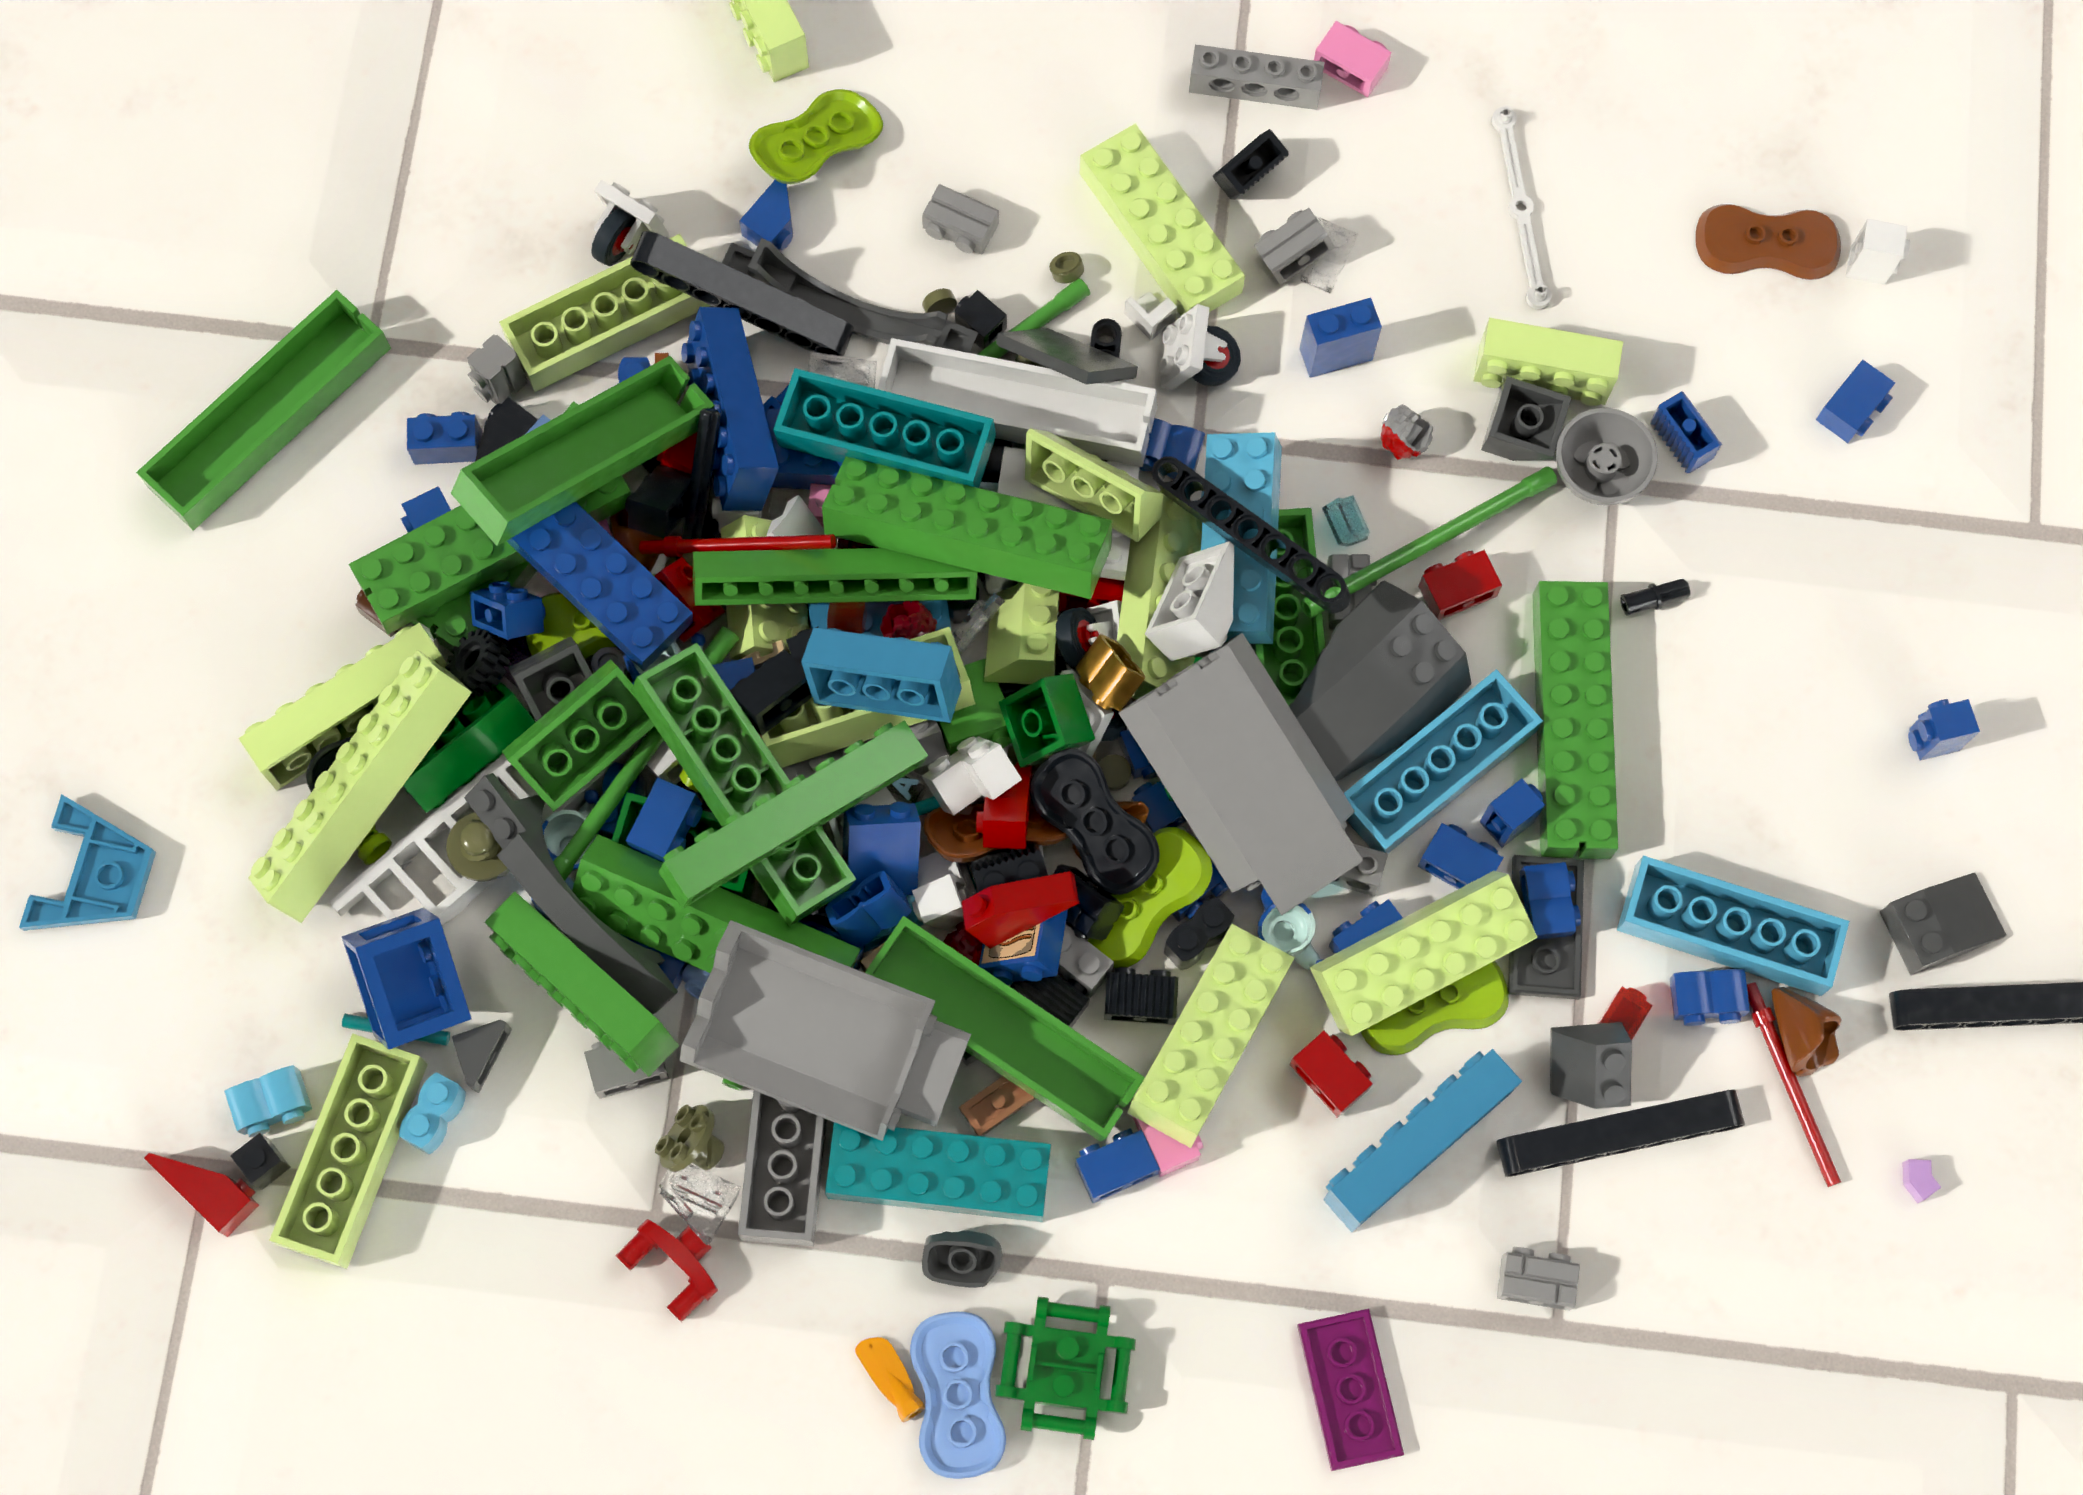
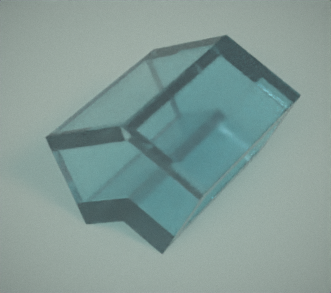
(1346, 521)

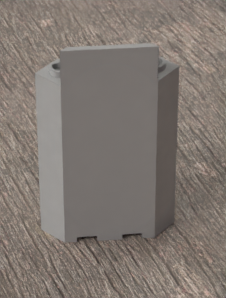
(1246, 776)
(821, 1035)

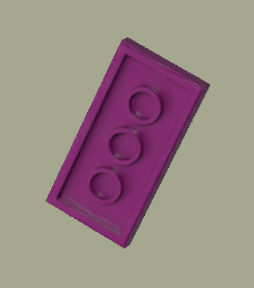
(1350, 1390)

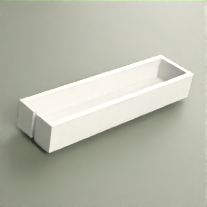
(1098, 418)

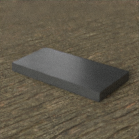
(1067, 355)
(1552, 964)

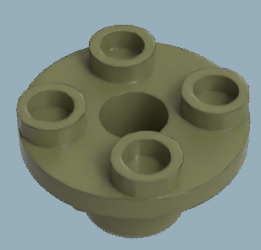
(474, 850)
(691, 1140)

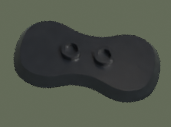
(1112, 844)

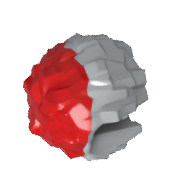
(1405, 433)

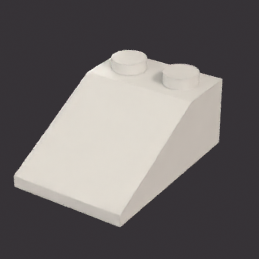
(1195, 604)

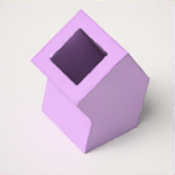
(1919, 1179)

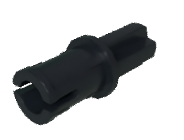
(1654, 596)

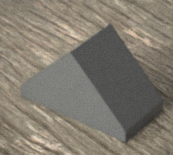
(479, 1051)

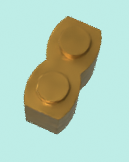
(1109, 673)

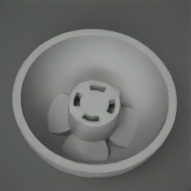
(1613, 443)

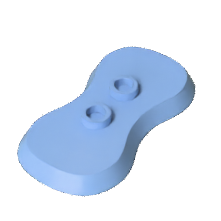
(960, 1423)

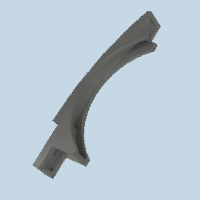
(868, 320)
(525, 854)

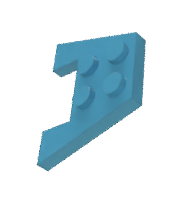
(105, 879)

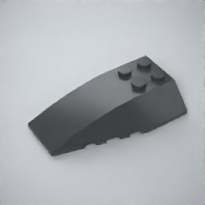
(1379, 680)

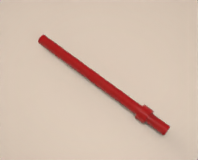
(675, 546)
(1764, 1018)

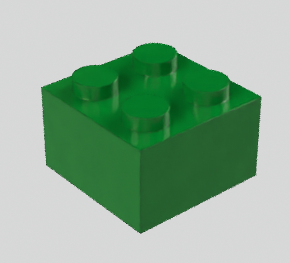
(1046, 719)

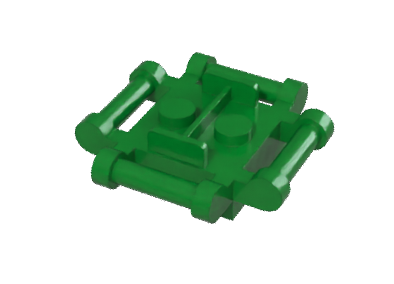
(1065, 1368)

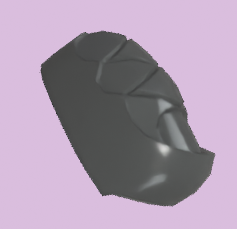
(961, 1258)

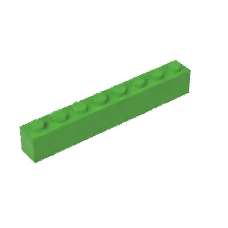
(825, 577)
(791, 814)

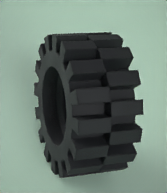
(479, 661)

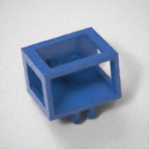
(406, 978)

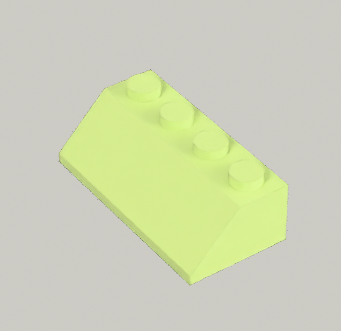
(1091, 484)
(1023, 636)

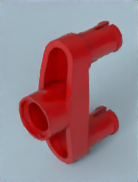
(684, 1251)

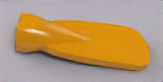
(889, 1376)

